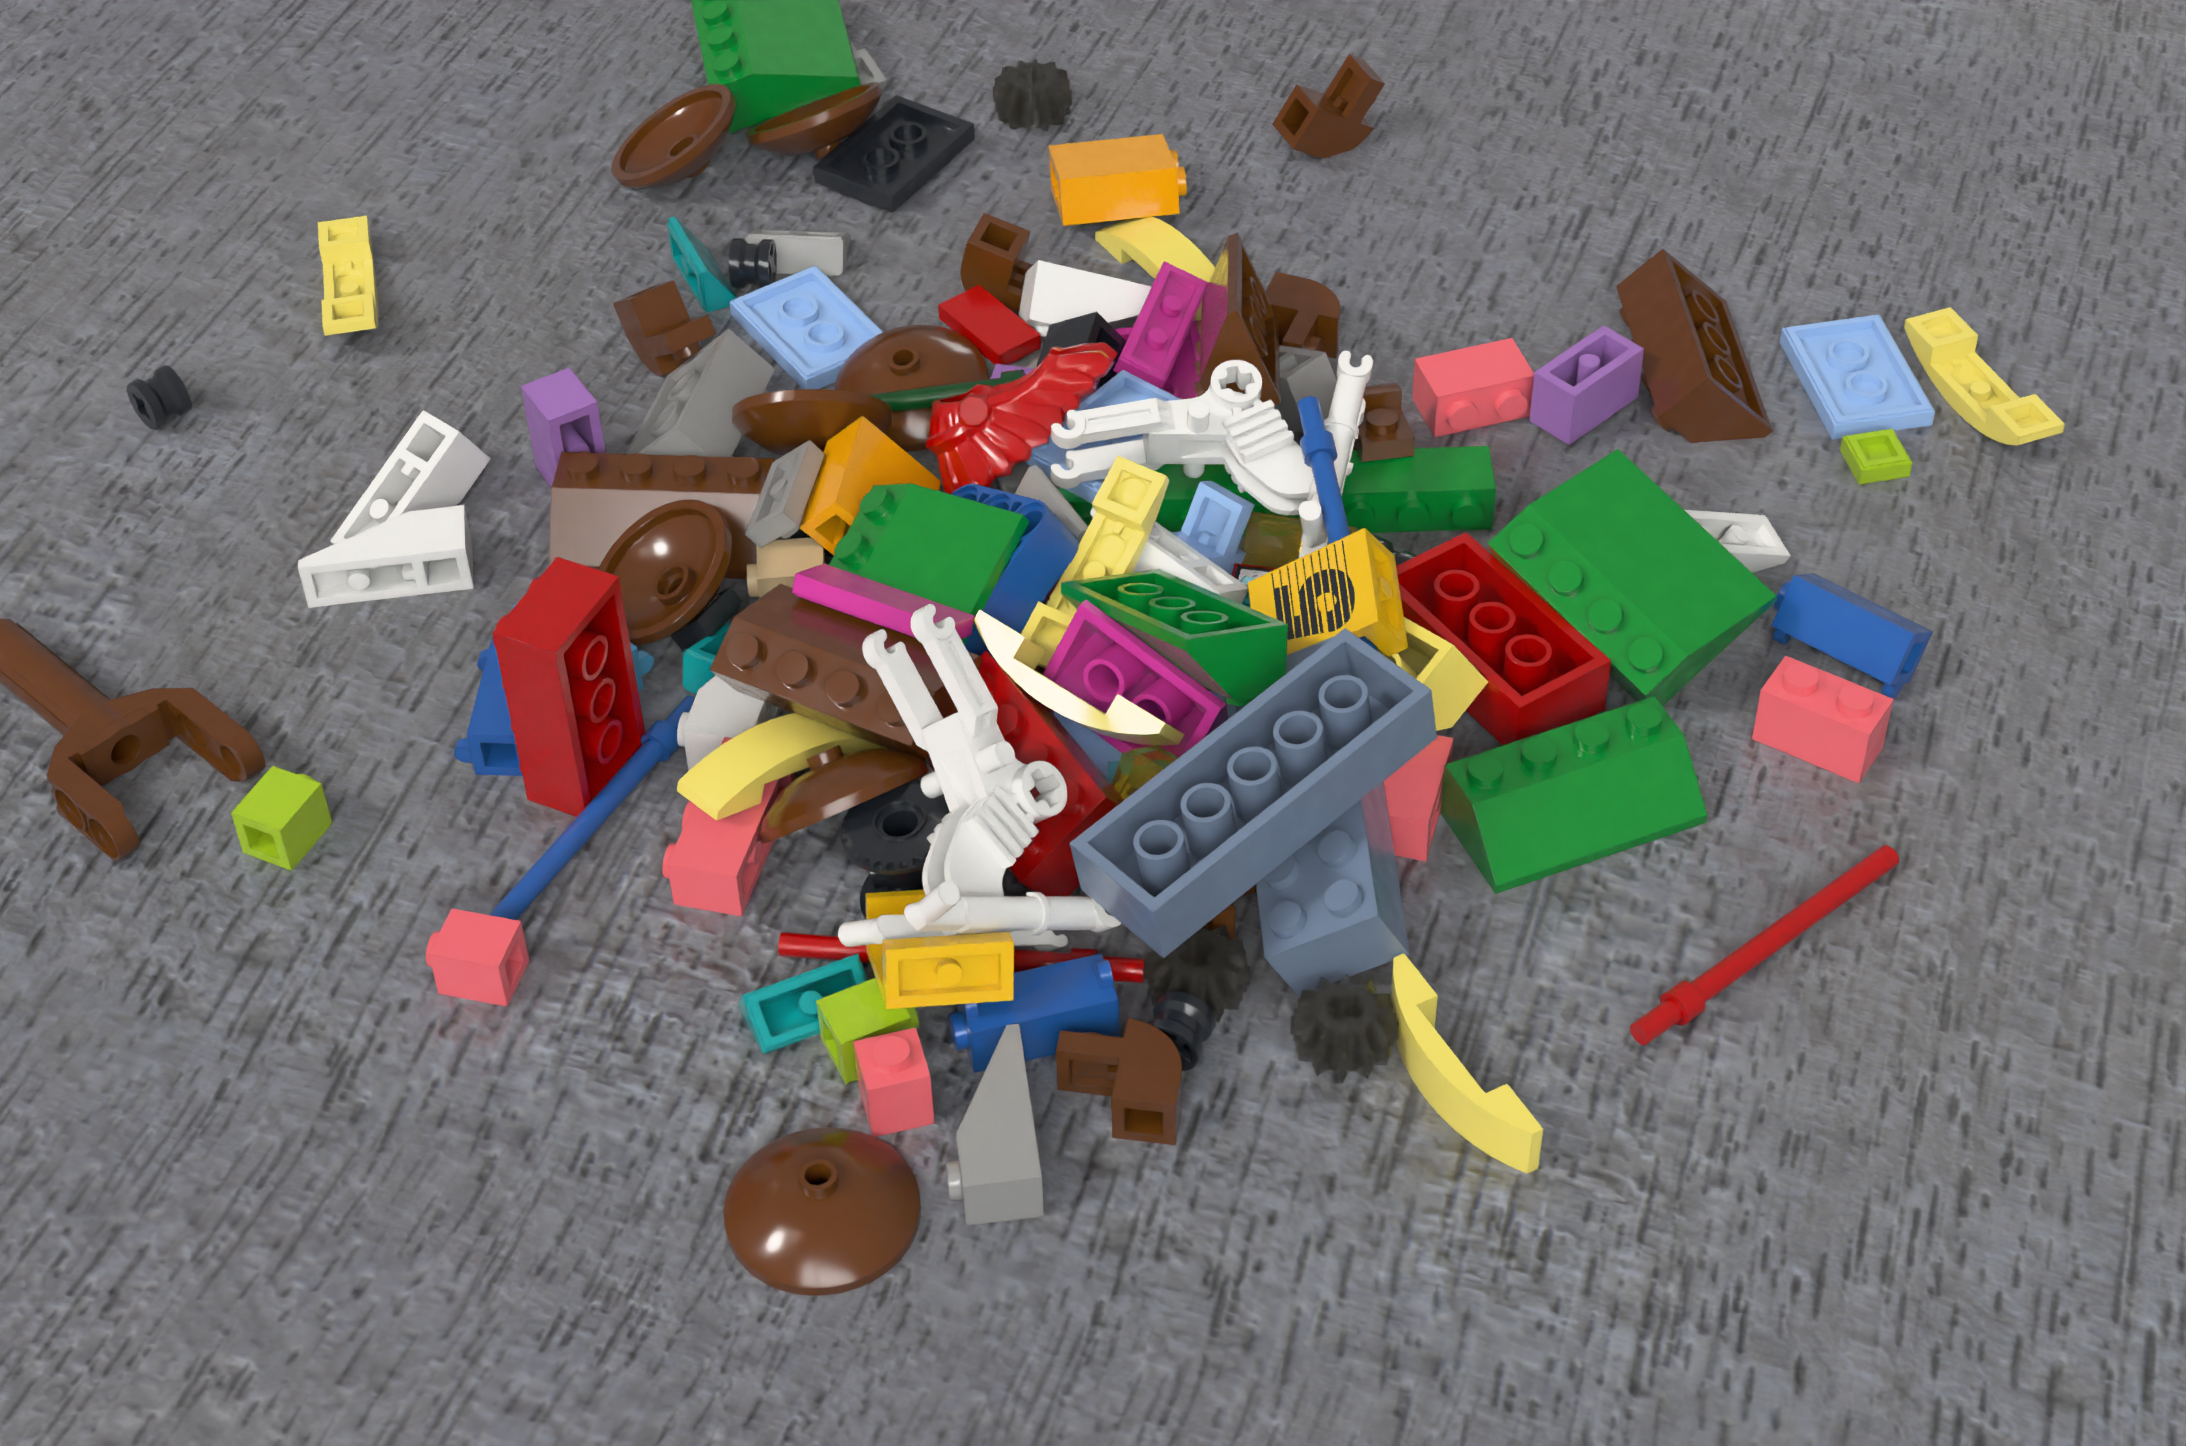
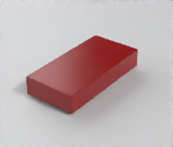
(989, 326)

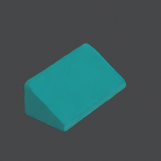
(698, 268)
(788, 1009)

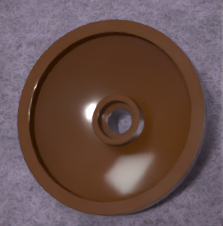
(817, 125)
(676, 139)
(911, 360)
(792, 417)
(669, 567)
(837, 785)
(828, 1233)

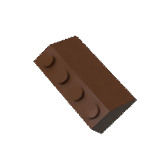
(1238, 323)
(1691, 354)
(605, 493)
(815, 667)

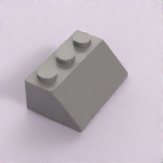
(697, 401)

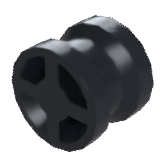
(752, 263)
(159, 397)
(1185, 1022)

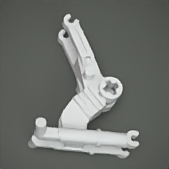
(1222, 430)
(987, 804)

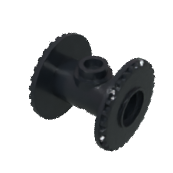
(890, 838)

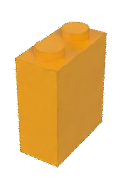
(1115, 179)
(850, 468)

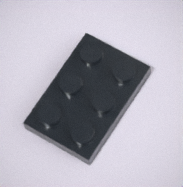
(894, 153)

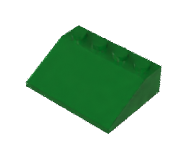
(774, 53)
(930, 544)
(1633, 575)

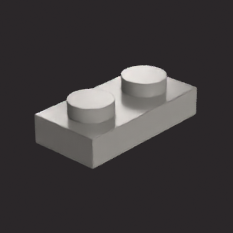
(785, 495)

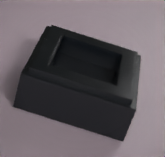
(710, 620)

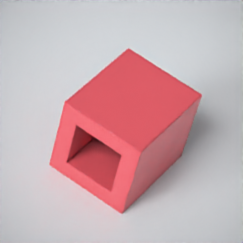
(478, 957)
(894, 1082)

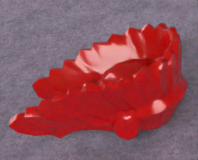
(997, 426)

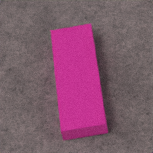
(1162, 325)
(871, 599)

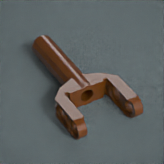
(113, 735)

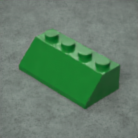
(1195, 629)
(1573, 794)

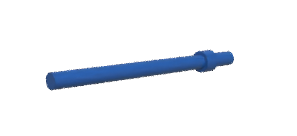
(1319, 454)
(657, 745)

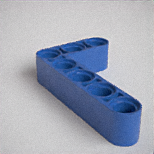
(1034, 566)

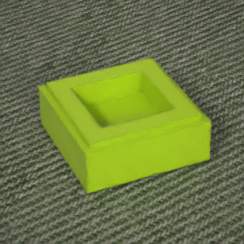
(1875, 456)

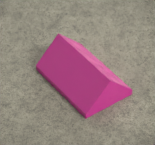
(1105, 659)

